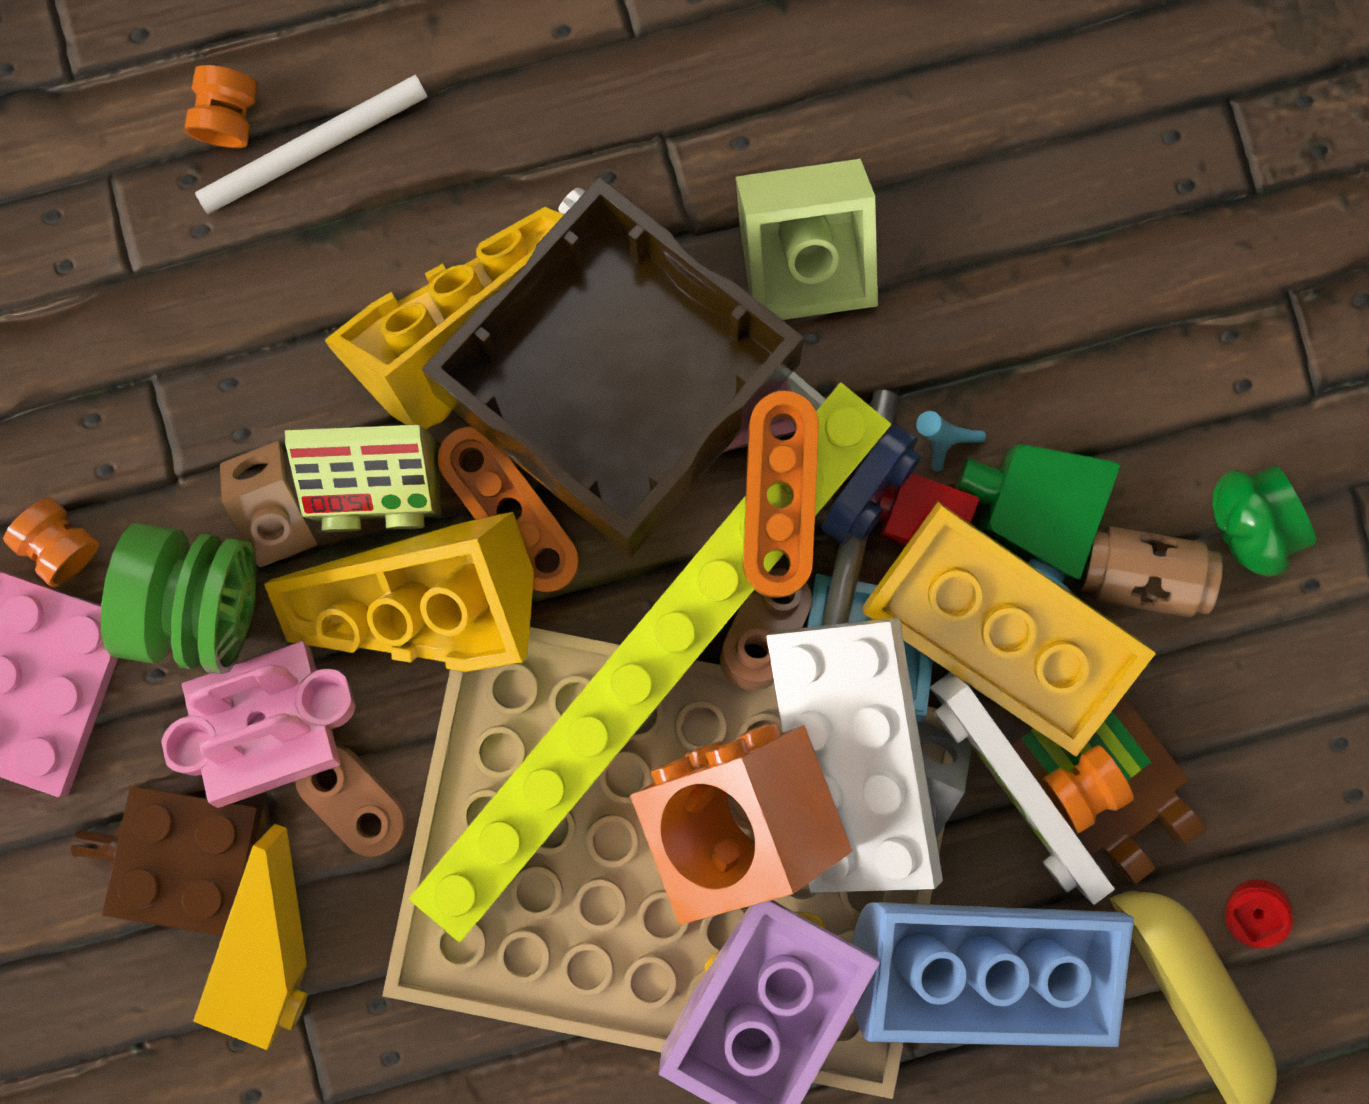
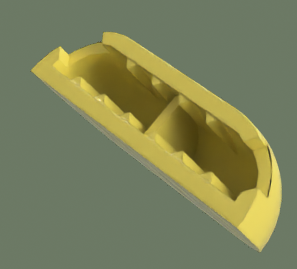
(1202, 996)

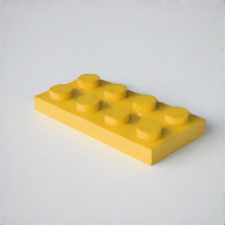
(1008, 629)

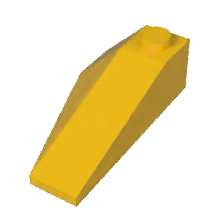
(396, 339)
(434, 596)

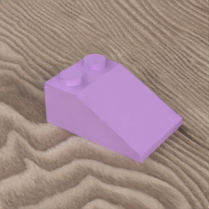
(766, 1010)

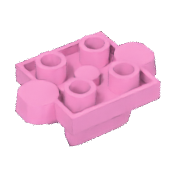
(259, 724)

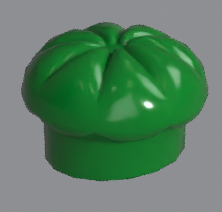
(1261, 519)

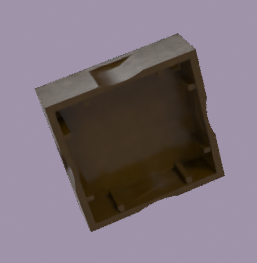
(614, 366)

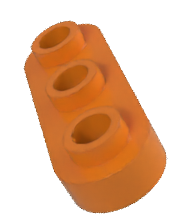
(784, 463)
(502, 481)

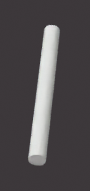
(311, 144)

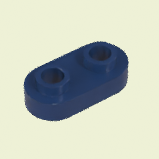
(887, 464)

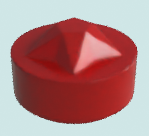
(1259, 913)

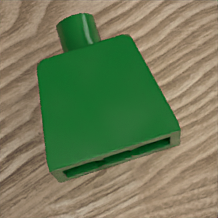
(1042, 503)

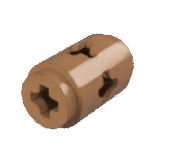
(1178, 582)

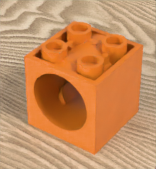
(705, 854)

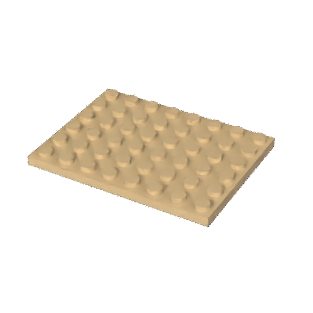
(586, 924)

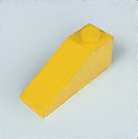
(261, 951)

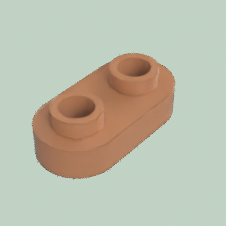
(752, 624)
(355, 794)

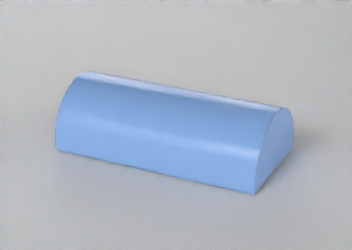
(993, 975)

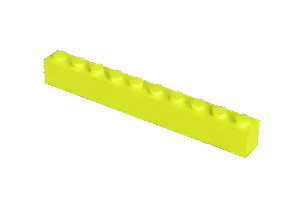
(625, 691)

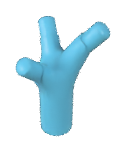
(944, 435)

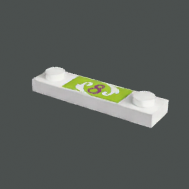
(1069, 860)

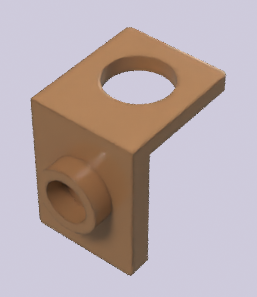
(265, 506)

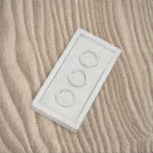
(861, 719)

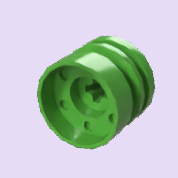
(178, 598)

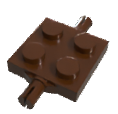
(174, 859)

